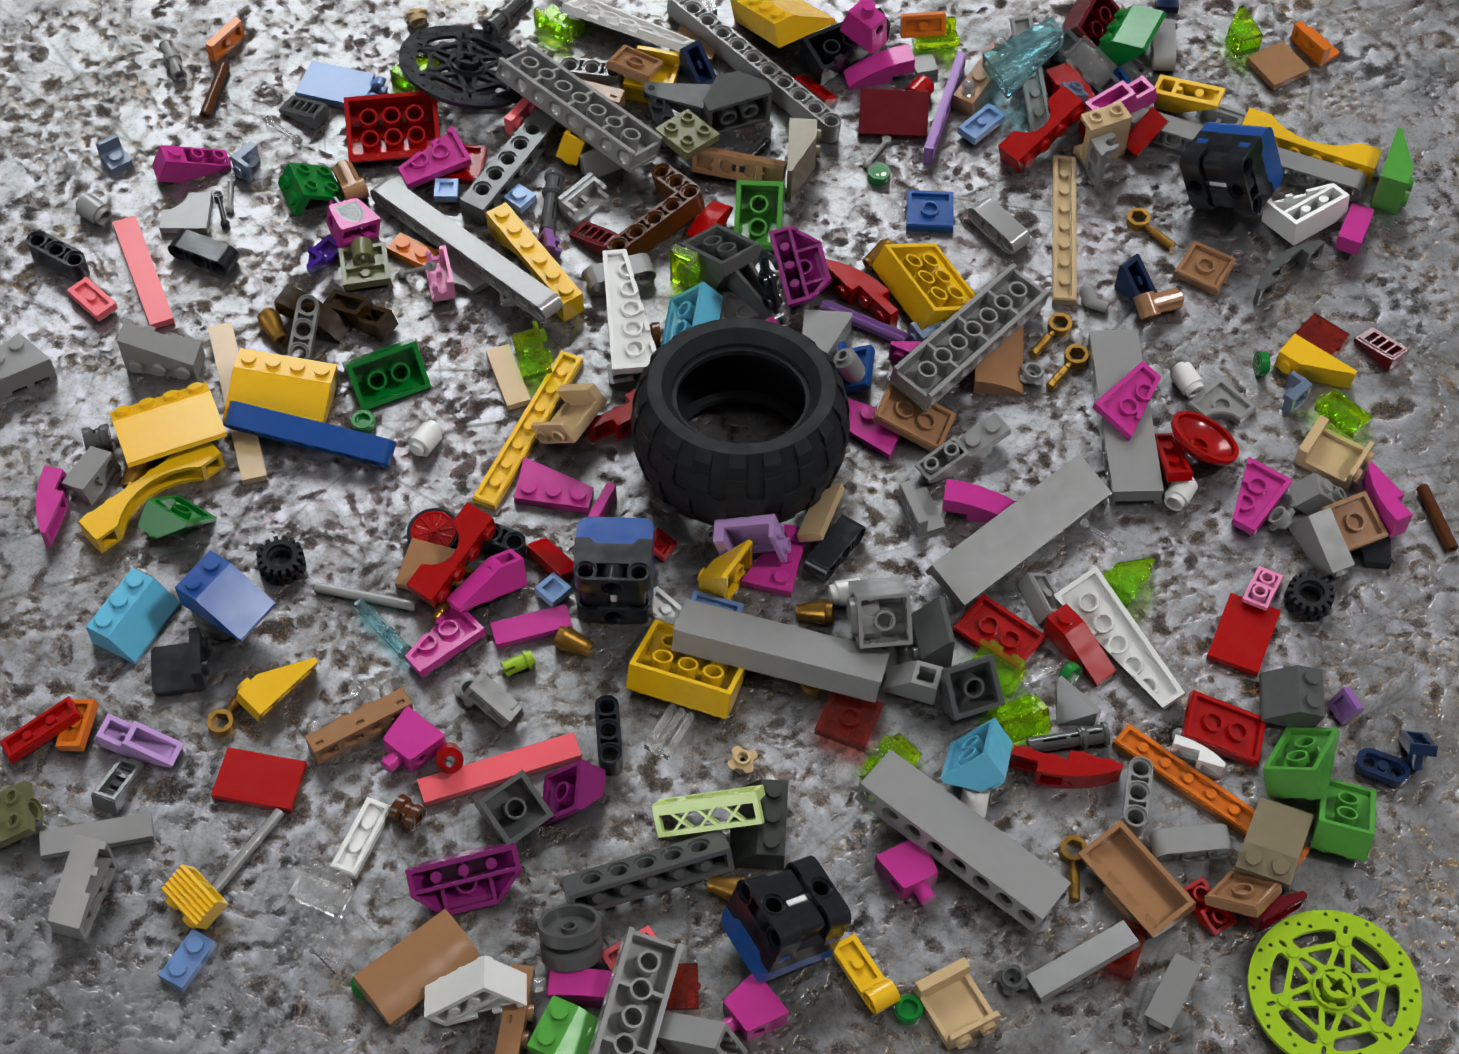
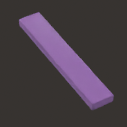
(944, 108)

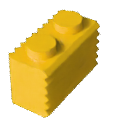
(193, 897)

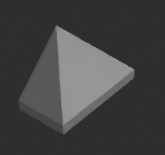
(1073, 706)

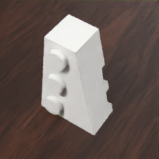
(1307, 213)
(474, 989)

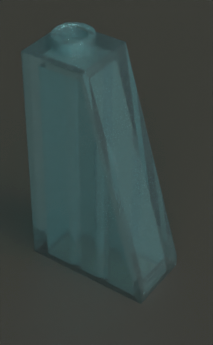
(1023, 55)

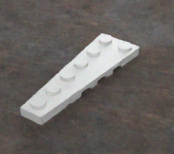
(624, 22)
(627, 323)
(1120, 635)

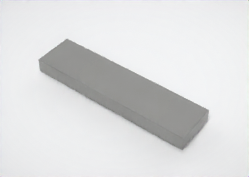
(116, 831)
(1082, 961)

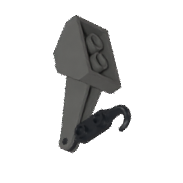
(726, 105)
(731, 261)

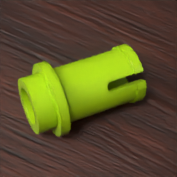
(518, 663)

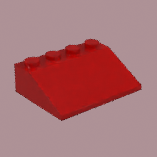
(390, 125)

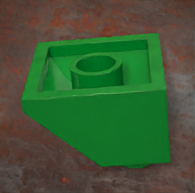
(172, 516)

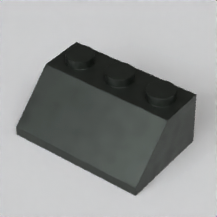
(762, 844)

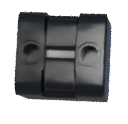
(1231, 167)
(614, 570)
(785, 919)

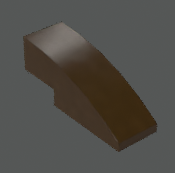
(362, 313)
(330, 323)

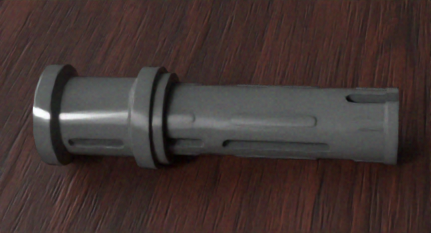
(501, 16)
(550, 193)
(1080, 737)

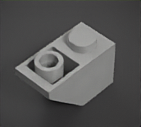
(1314, 493)
(914, 681)

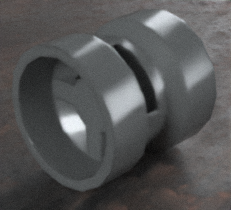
(98, 437)

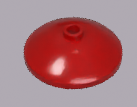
(1204, 438)

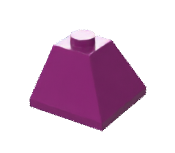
(572, 788)

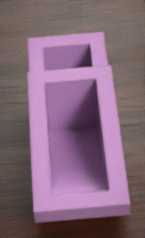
(138, 742)

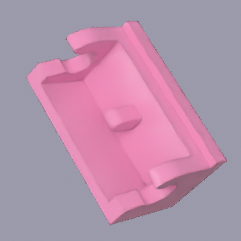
(441, 279)

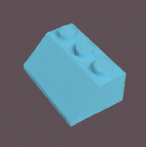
(691, 308)
(132, 616)
(978, 758)

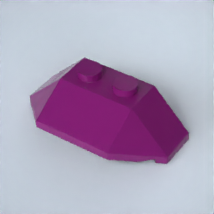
(801, 264)
(465, 878)

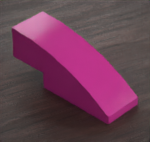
(880, 67)
(1133, 95)
(1354, 228)
(1386, 500)
(975, 501)
(50, 503)
(579, 987)

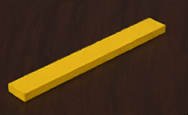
(523, 437)

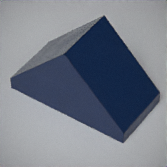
(695, 64)
(1133, 278)

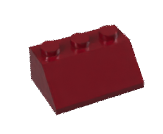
(1091, 18)

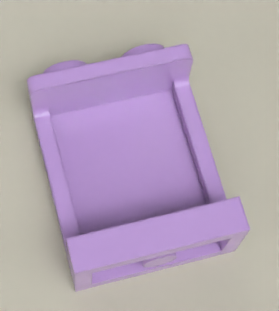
(761, 529)

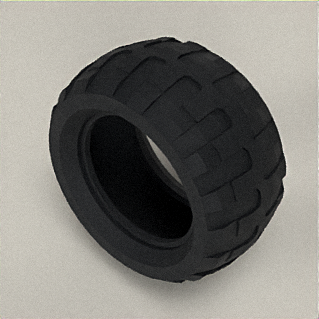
(740, 364)

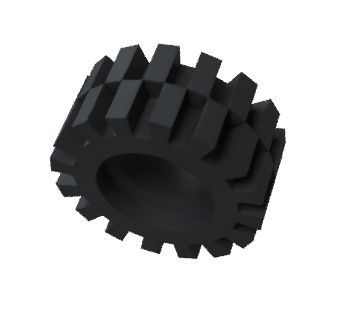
(278, 548)
(1305, 608)

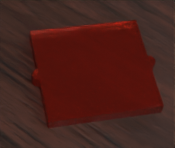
(1323, 334)
(685, 988)

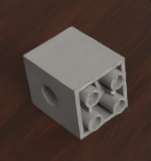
(879, 612)

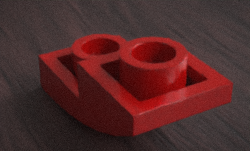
(710, 216)
(1212, 918)

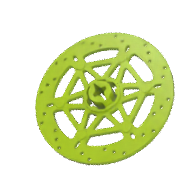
(1331, 977)

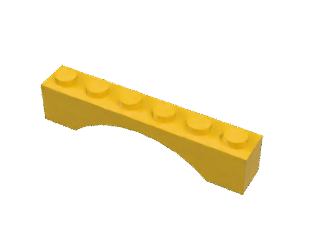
(1354, 156)
(514, 235)
(109, 521)

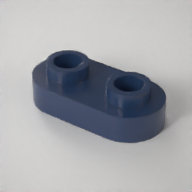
(1382, 766)

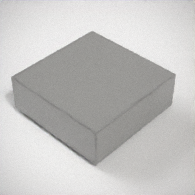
(925, 65)

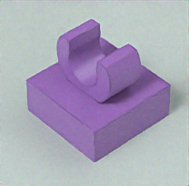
(550, 242)
(1345, 705)

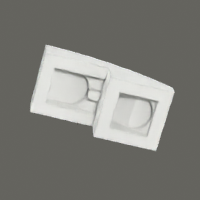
(1205, 760)

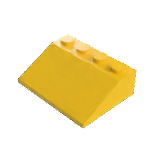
(780, 20)
(922, 281)
(283, 384)
(167, 424)
(682, 677)

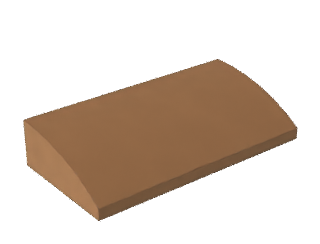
(1002, 369)
(1137, 879)
(398, 977)

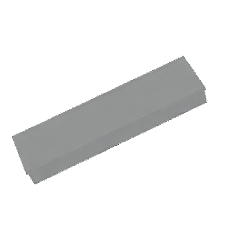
(580, 108)
(968, 337)
(1131, 465)
(1019, 532)
(779, 650)
(963, 837)
(636, 995)

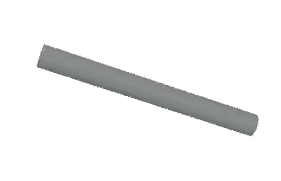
(366, 596)
(247, 850)

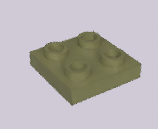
(687, 134)
(364, 264)
(18, 813)

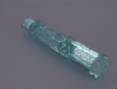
(382, 628)

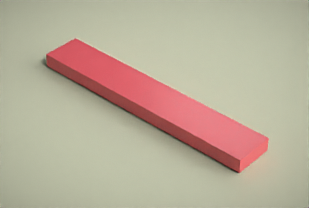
(143, 272)
(499, 769)

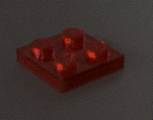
(849, 720)

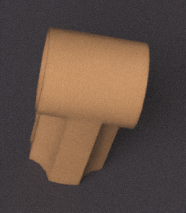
(349, 181)
(1153, 304)

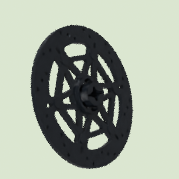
(462, 66)

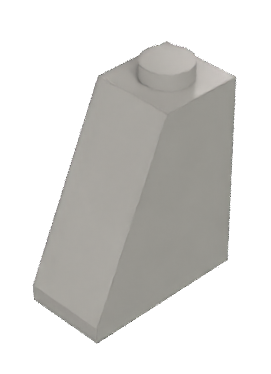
(827, 328)
(1323, 543)
(1173, 992)
(698, 1036)

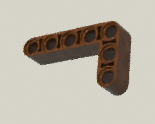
(681, 205)

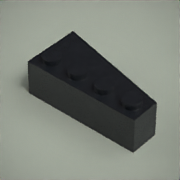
(831, 52)

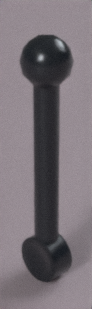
(765, 142)
(218, 196)

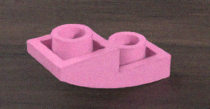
(1262, 588)

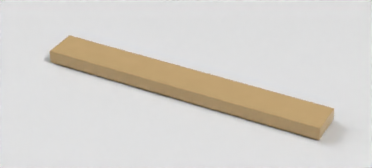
(1064, 231)
(246, 445)

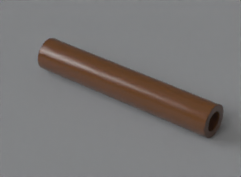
(214, 90)
(1437, 518)

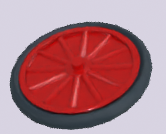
(433, 526)

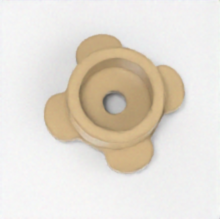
(416, 17)
(742, 767)

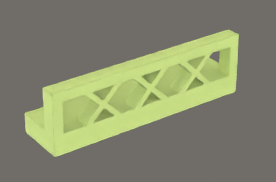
(709, 800)

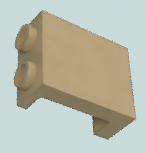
(1101, 121)
(574, 416)
(1333, 455)
(956, 1005)

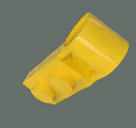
(865, 975)

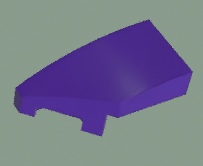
(322, 254)

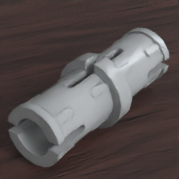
(172, 60)

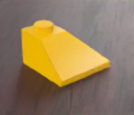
(725, 572)

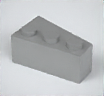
(159, 354)
(22, 365)
(82, 887)

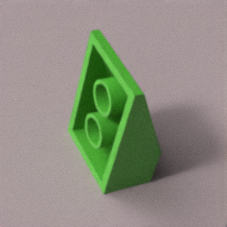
(1395, 177)
(759, 210)
(1301, 763)
(1345, 820)
(563, 1029)

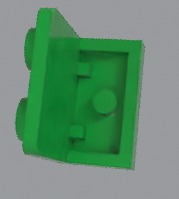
(306, 182)

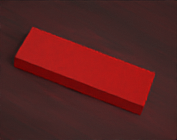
(1172, 459)
(41, 729)

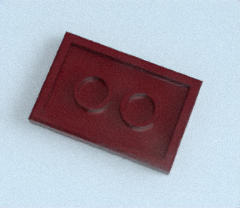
(893, 113)

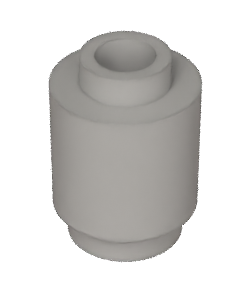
(93, 209)
(849, 365)

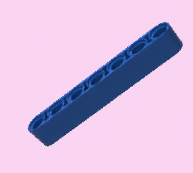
(309, 434)

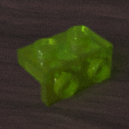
(944, 42)
(684, 266)
(532, 353)
(1343, 413)
(1022, 717)

